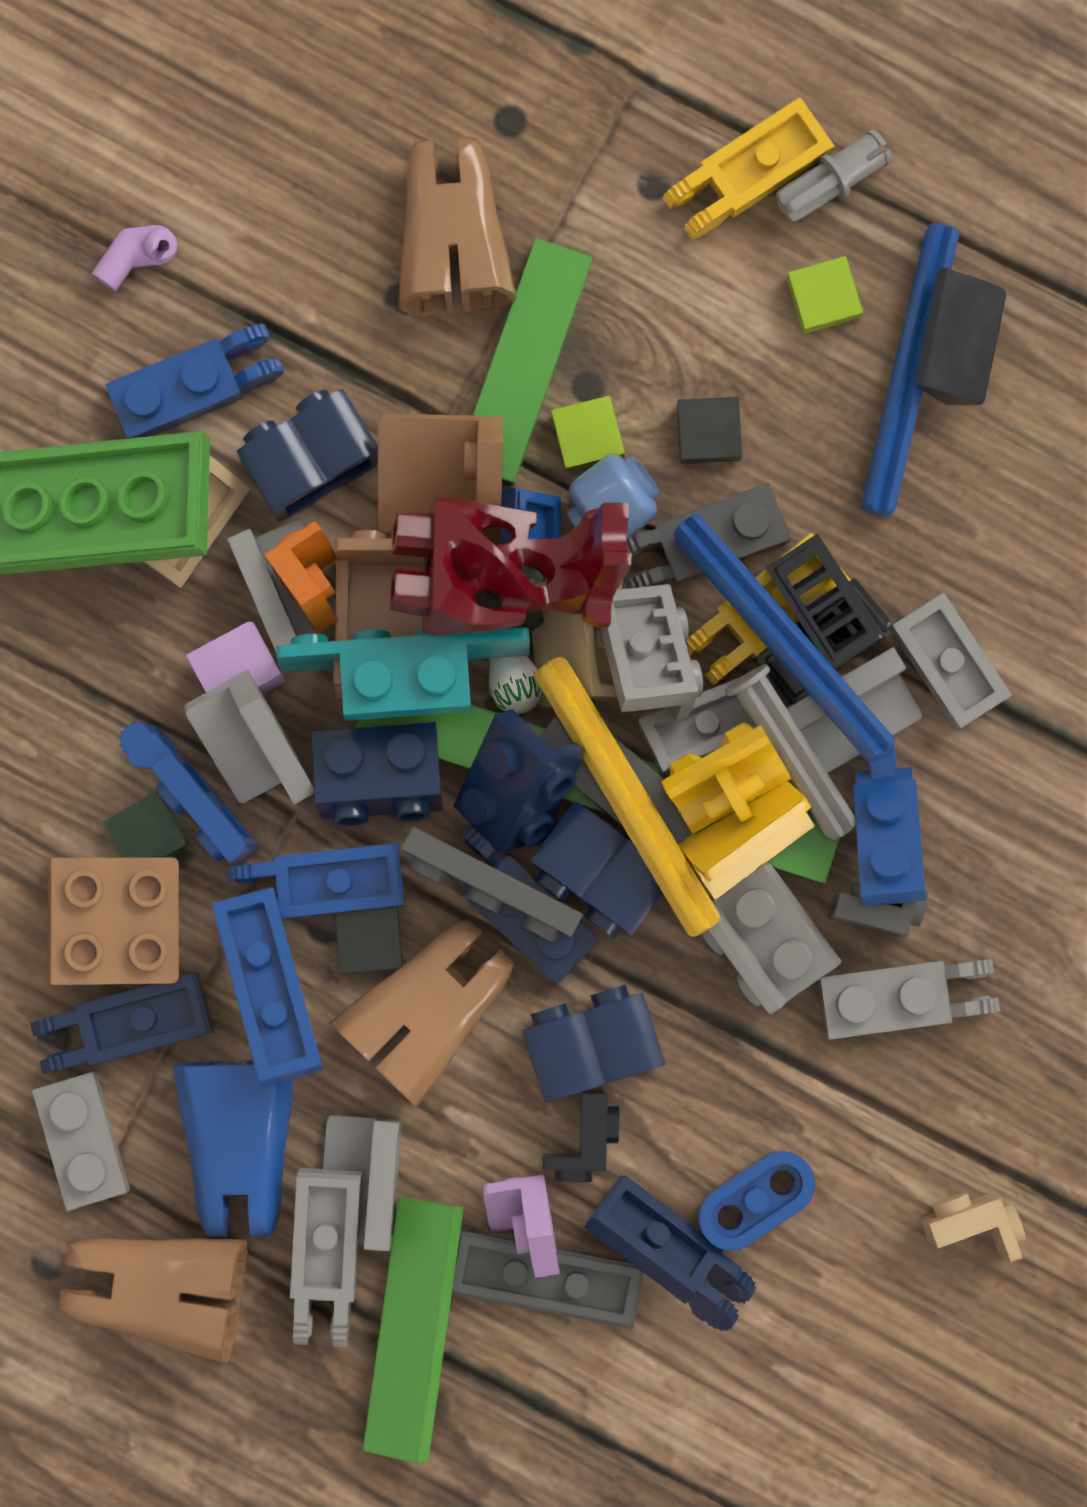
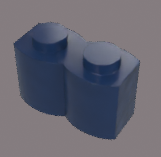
(309, 453)
(599, 869)
(593, 1044)

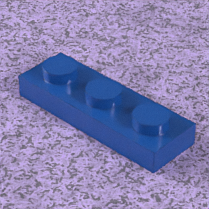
(267, 987)

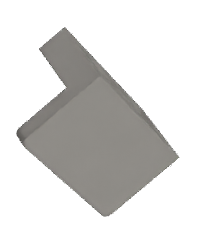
(277, 609)
(881, 690)
(247, 740)
(374, 1149)

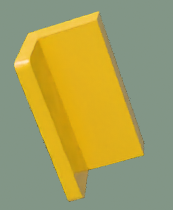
(733, 850)

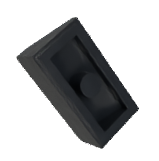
(960, 338)

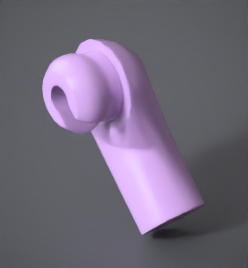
(133, 249)

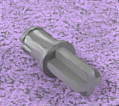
(833, 176)

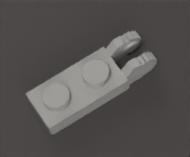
(899, 998)
(325, 1248)

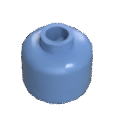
(615, 481)

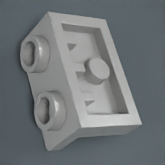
(650, 652)
(769, 939)

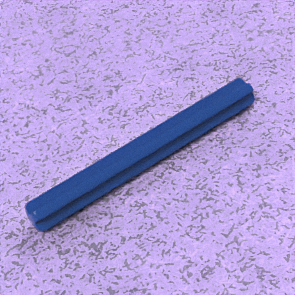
(903, 396)
(784, 638)

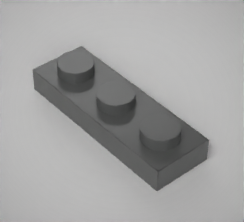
(490, 886)

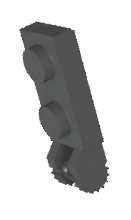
(744, 522)

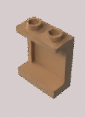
(363, 589)

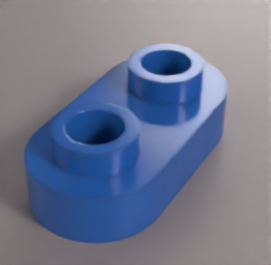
(758, 1204)

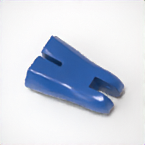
(234, 1141)

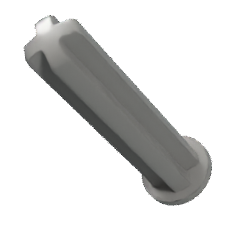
(804, 767)

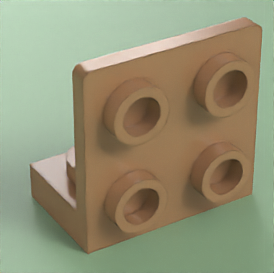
(437, 458)
(113, 921)

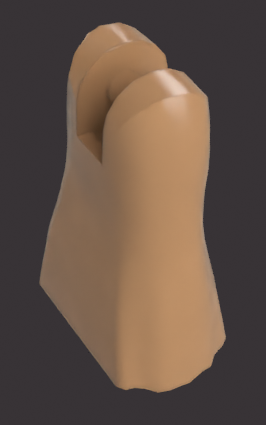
(452, 238)
(423, 1012)
(163, 1291)

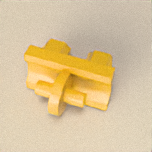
(726, 778)

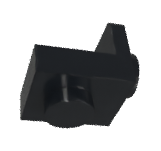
(597, 1129)

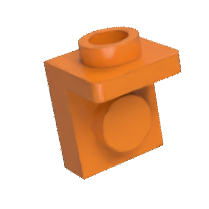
(298, 567)

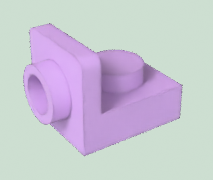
(525, 1208)

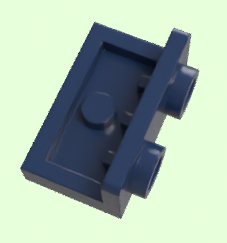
(377, 773)
(516, 784)

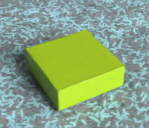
(824, 295)
(587, 433)

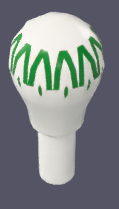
(514, 684)

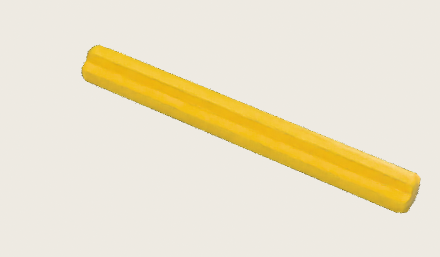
(627, 796)

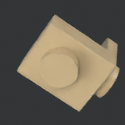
(961, 1218)

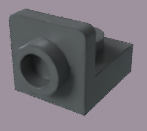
(882, 918)

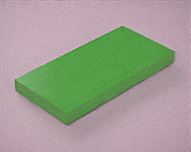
(104, 503)

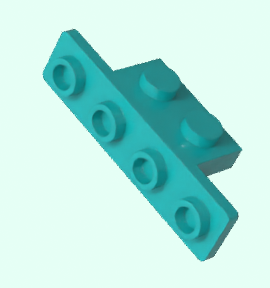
(404, 673)

